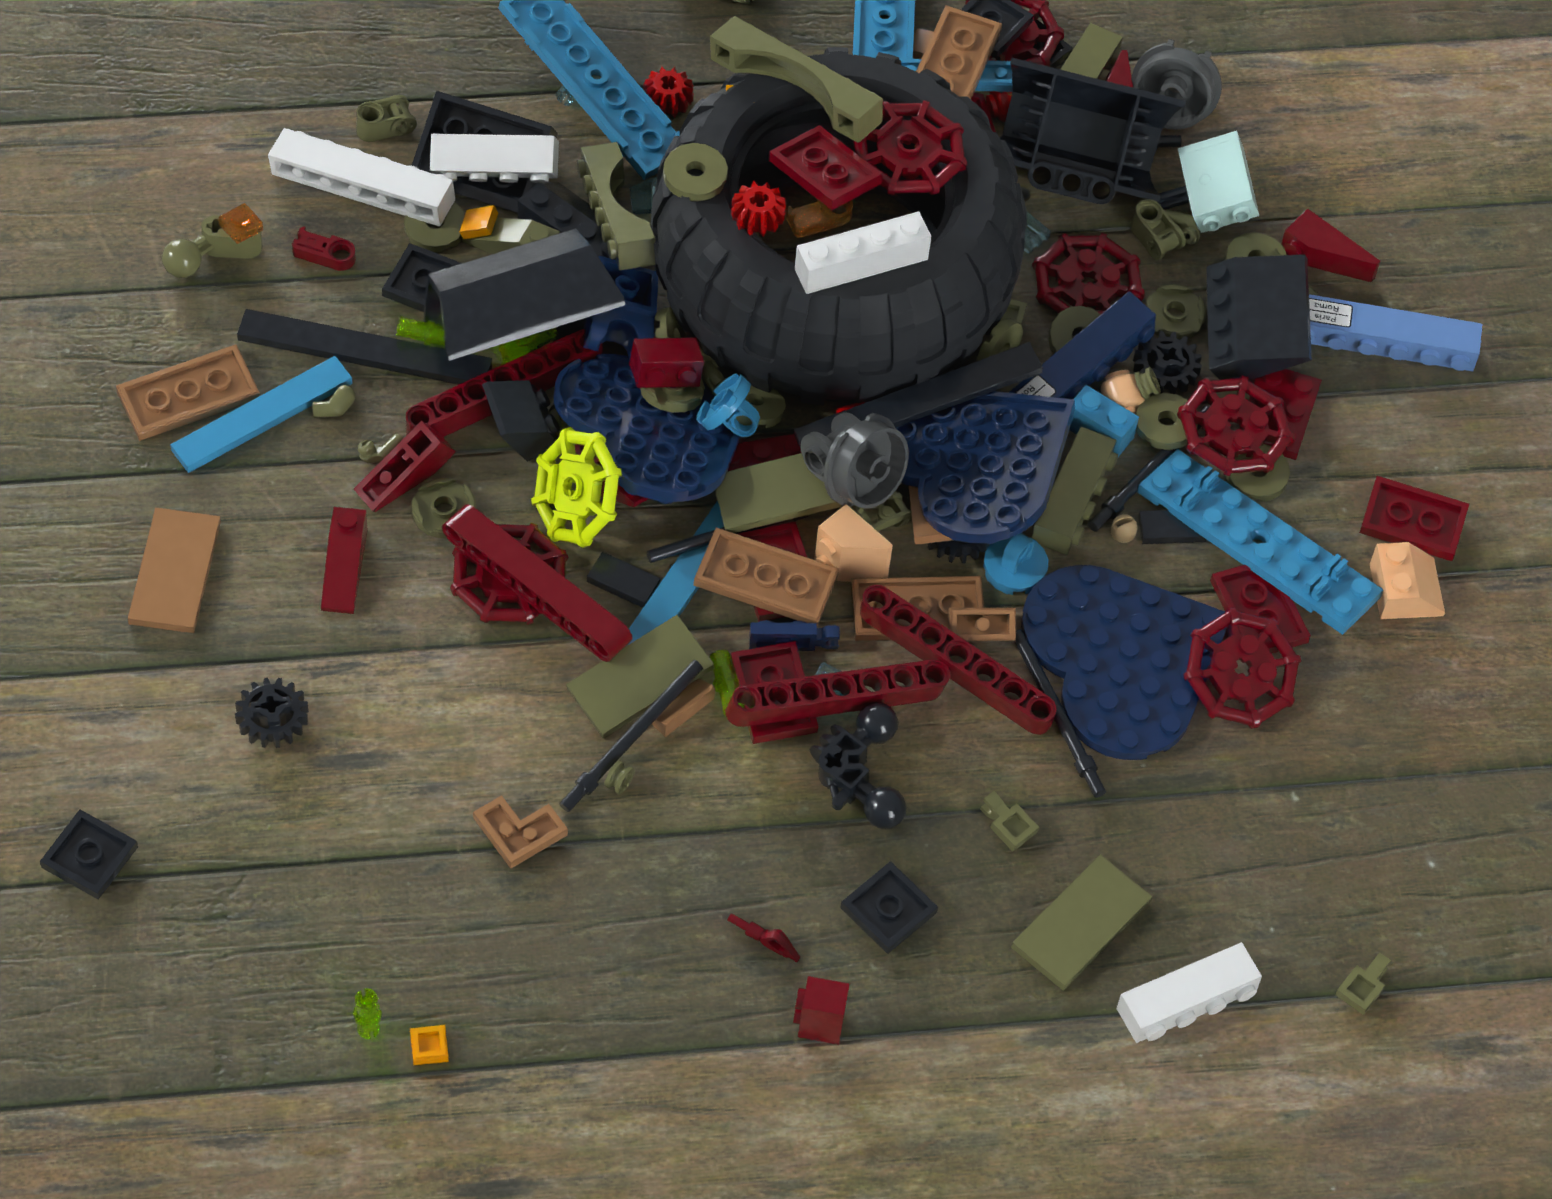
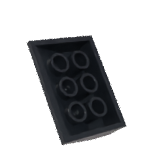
(460, 116)
(1258, 315)

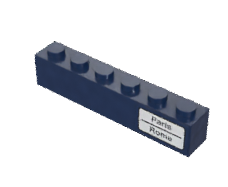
(1093, 350)

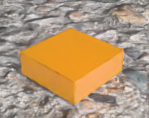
(478, 222)
(429, 1045)

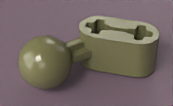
(184, 256)

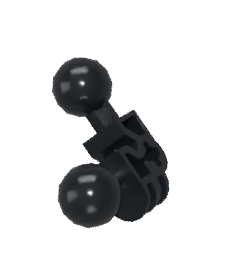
(875, 725)

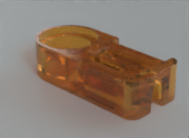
(816, 218)

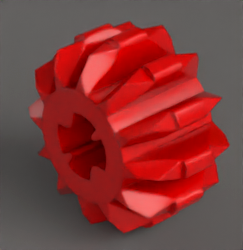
(670, 90)
(758, 208)

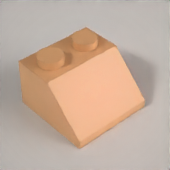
(852, 546)
(1407, 582)

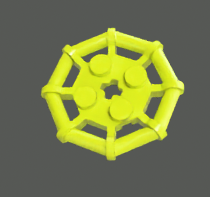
(556, 481)

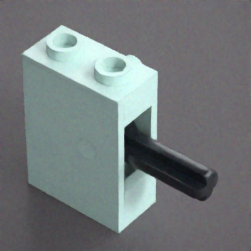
(1215, 182)

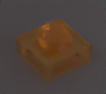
(240, 223)

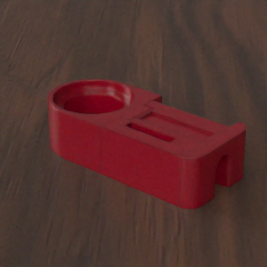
(321, 250)

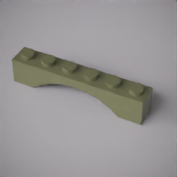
(749, 50)
(627, 236)

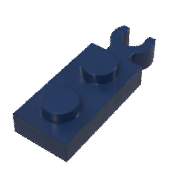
(805, 634)

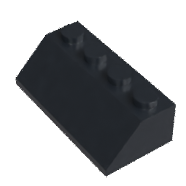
(562, 210)

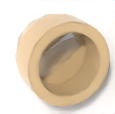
(1125, 532)

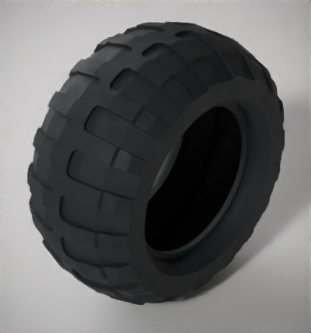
(861, 334)

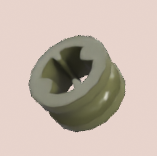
(1147, 383)
(619, 777)

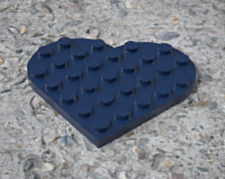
(659, 451)
(987, 463)
(1119, 656)

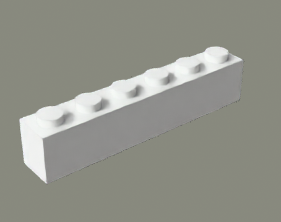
(362, 176)

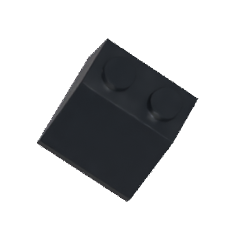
(522, 416)

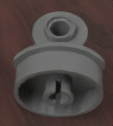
(1190, 73)
(858, 459)

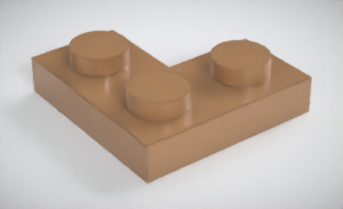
(517, 838)

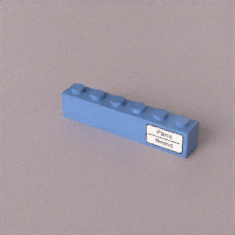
(1394, 333)

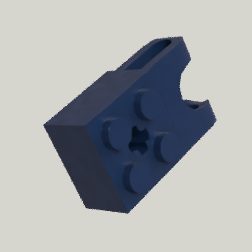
(630, 321)

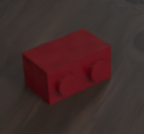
(666, 362)
(821, 1010)

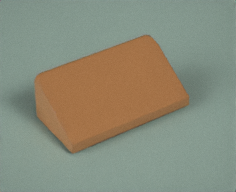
(983, 623)
(684, 706)

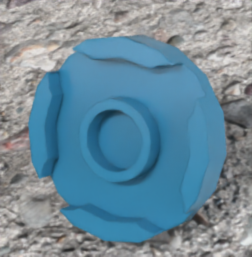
(728, 405)
(1015, 564)

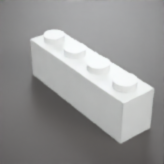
(495, 156)
(862, 252)
(1189, 993)

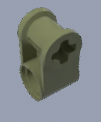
(383, 119)
(1157, 233)

